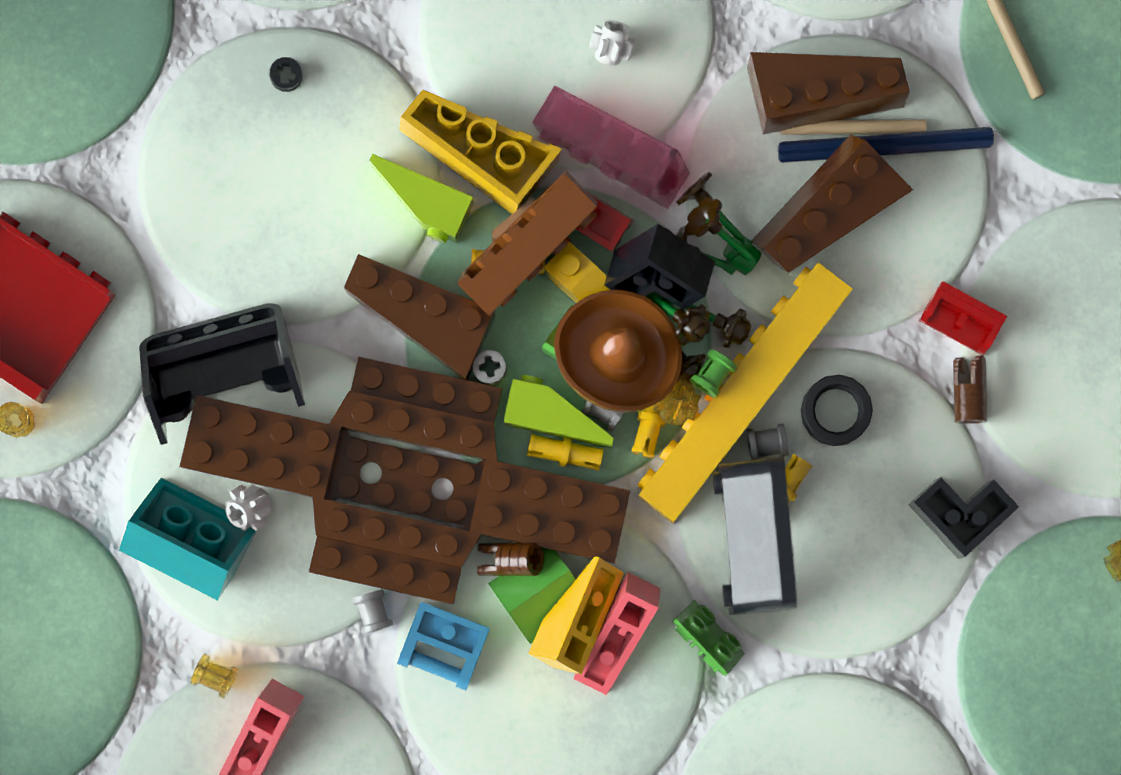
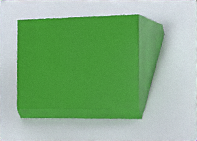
(532, 597)

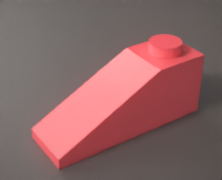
(623, 627)
(263, 730)

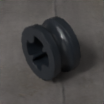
(276, 80)

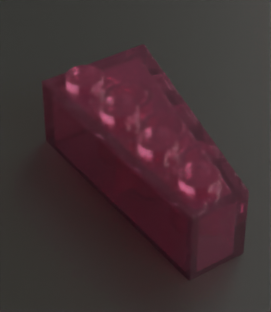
(612, 146)

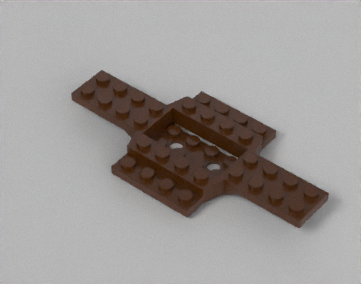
(386, 547)

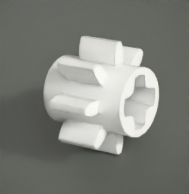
(612, 42)
(248, 507)

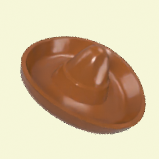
(618, 351)

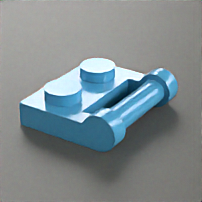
(448, 634)

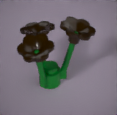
(707, 217)

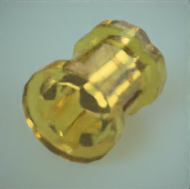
(25, 416)
(214, 675)

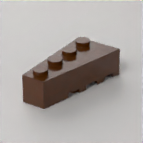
(823, 88)
(833, 202)
(429, 316)

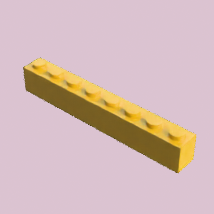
(744, 392)

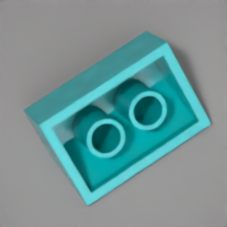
(186, 539)

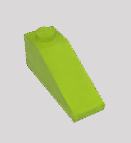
(431, 203)
(546, 412)

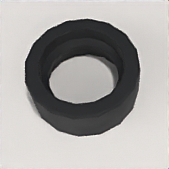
(849, 385)

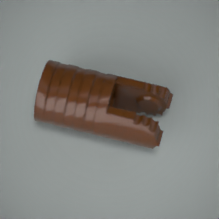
(970, 398)
(512, 559)

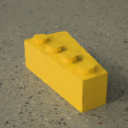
(486, 154)

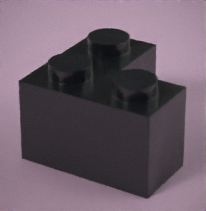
(661, 264)
(963, 523)

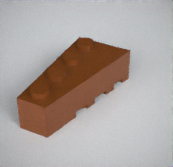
(527, 242)

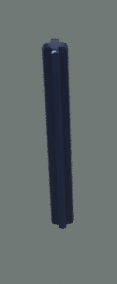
(891, 143)

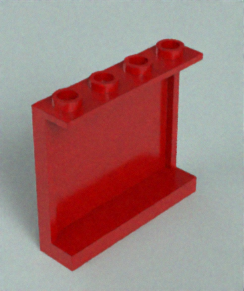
(43, 310)

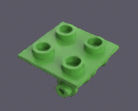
(720, 647)

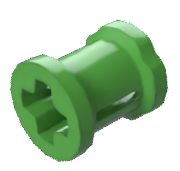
(713, 373)

